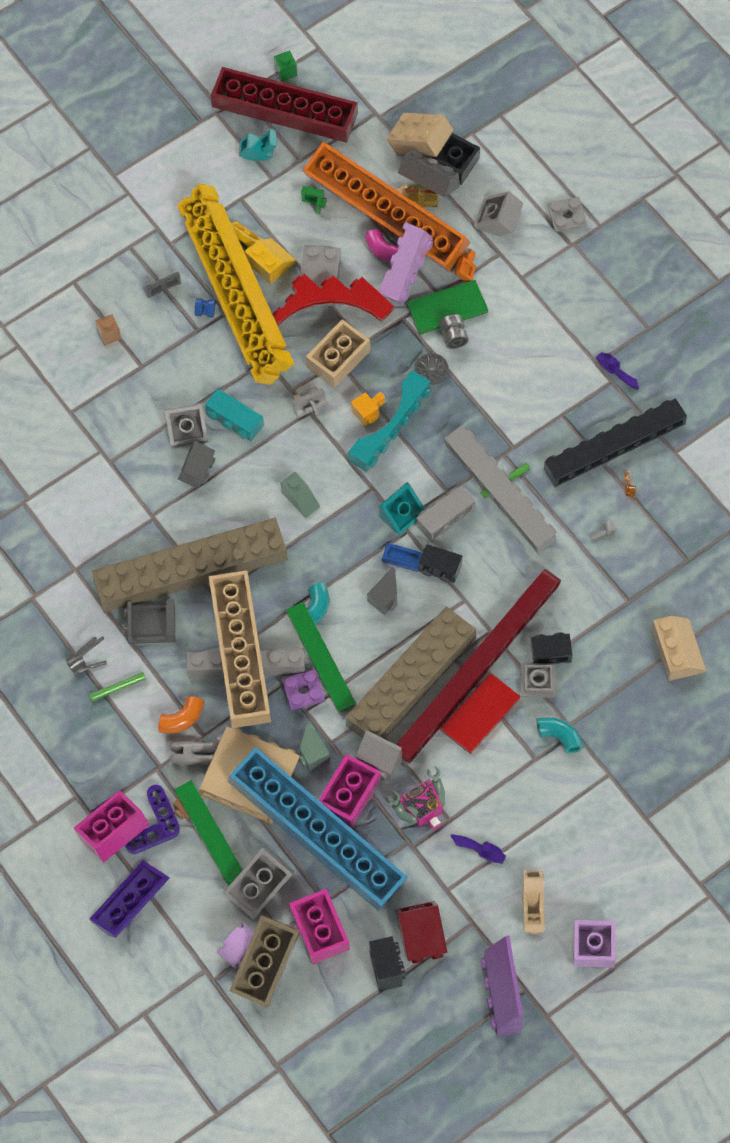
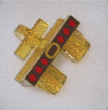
(423, 198)

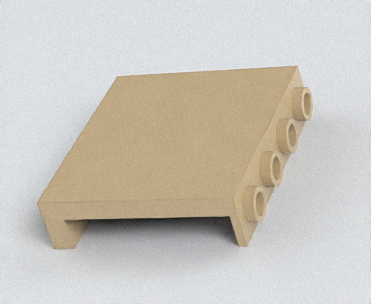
(229, 754)

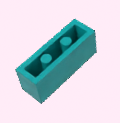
(234, 415)

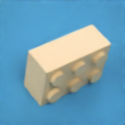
(421, 133)
(338, 353)

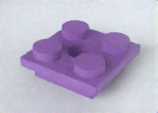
(305, 679)

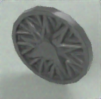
(432, 367)

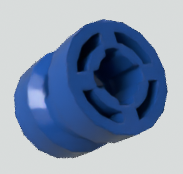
(207, 309)

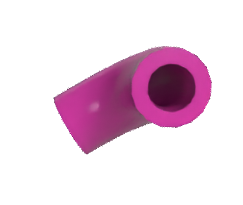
(379, 246)

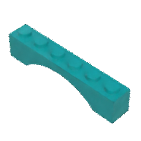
(368, 449)

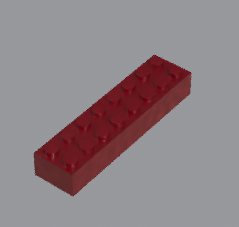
(284, 104)

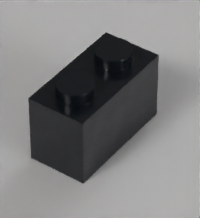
(440, 563)
(551, 648)

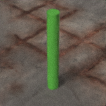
(513, 475)
(116, 687)

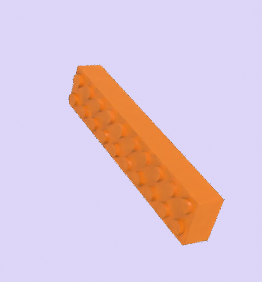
(383, 203)

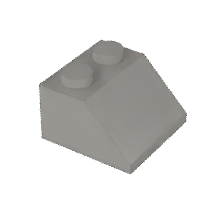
(499, 214)
(380, 755)

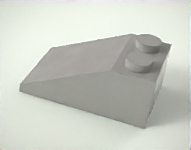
(320, 263)
(258, 882)

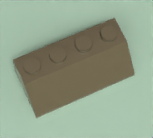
(265, 960)

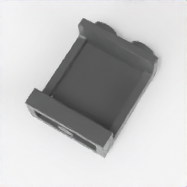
(150, 623)

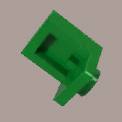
(314, 196)

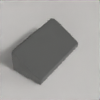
(162, 284)

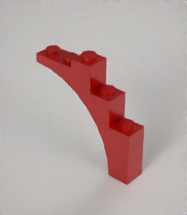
(307, 294)

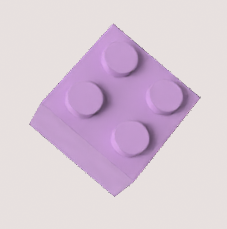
(594, 944)

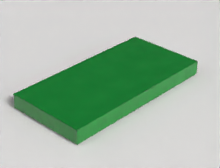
(460, 300)

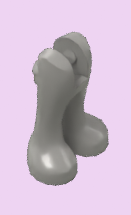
(189, 748)

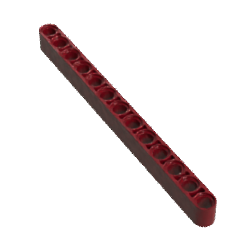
(477, 665)

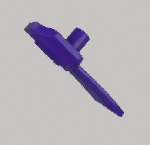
(612, 366)
(486, 851)

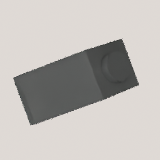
(384, 593)

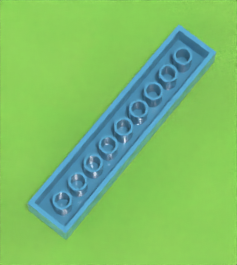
(317, 829)

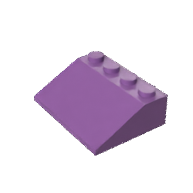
(503, 987)

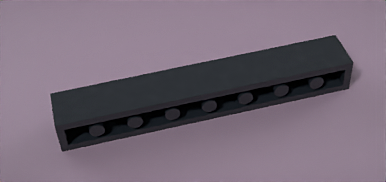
(614, 442)

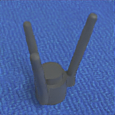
(76, 660)

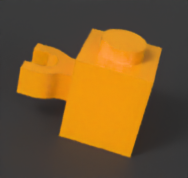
(366, 408)

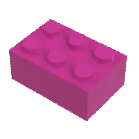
(350, 789)
(111, 826)
(319, 926)

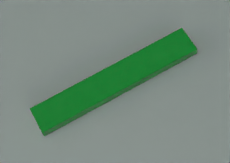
(320, 657)
(208, 831)

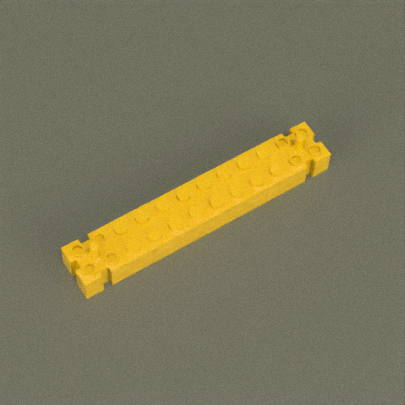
(235, 284)

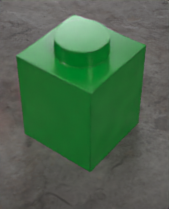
(285, 66)

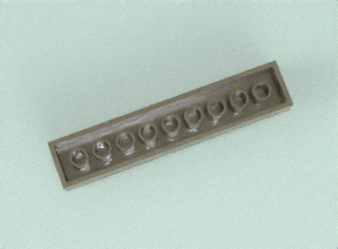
(189, 564)

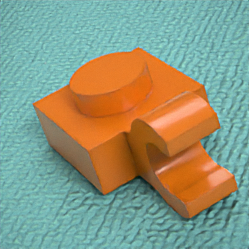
(465, 267)

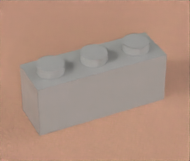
(445, 513)

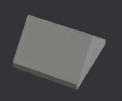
(186, 424)

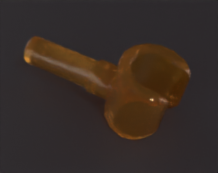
(630, 489)

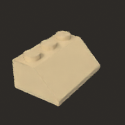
(677, 647)

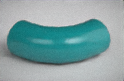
(319, 601)
(562, 731)

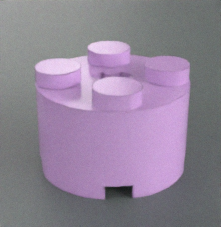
(236, 945)

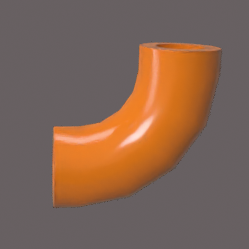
(184, 718)

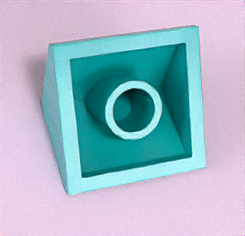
(401, 509)

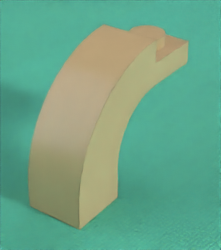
(533, 902)

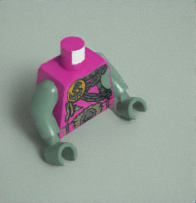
(421, 803)

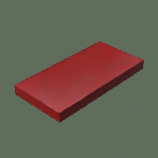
(480, 713)

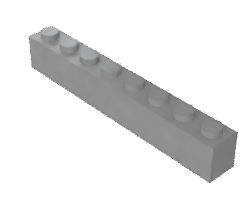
(501, 490)

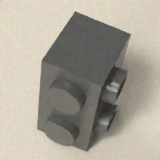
(196, 465)

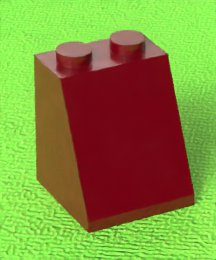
(421, 931)

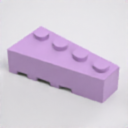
(406, 263)

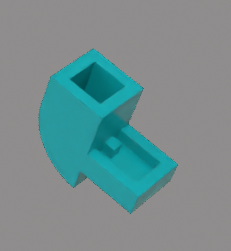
(258, 148)

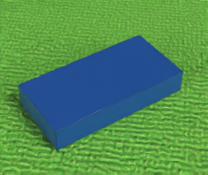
(402, 557)

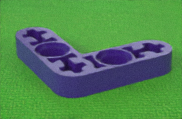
(159, 828)

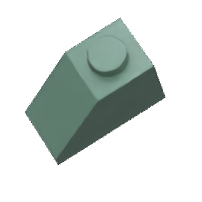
(299, 494)
(312, 749)

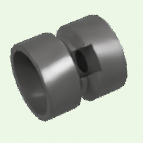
(453, 332)

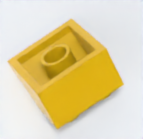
(269, 259)

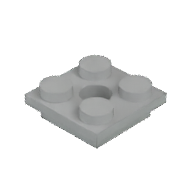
(568, 206)
(545, 689)

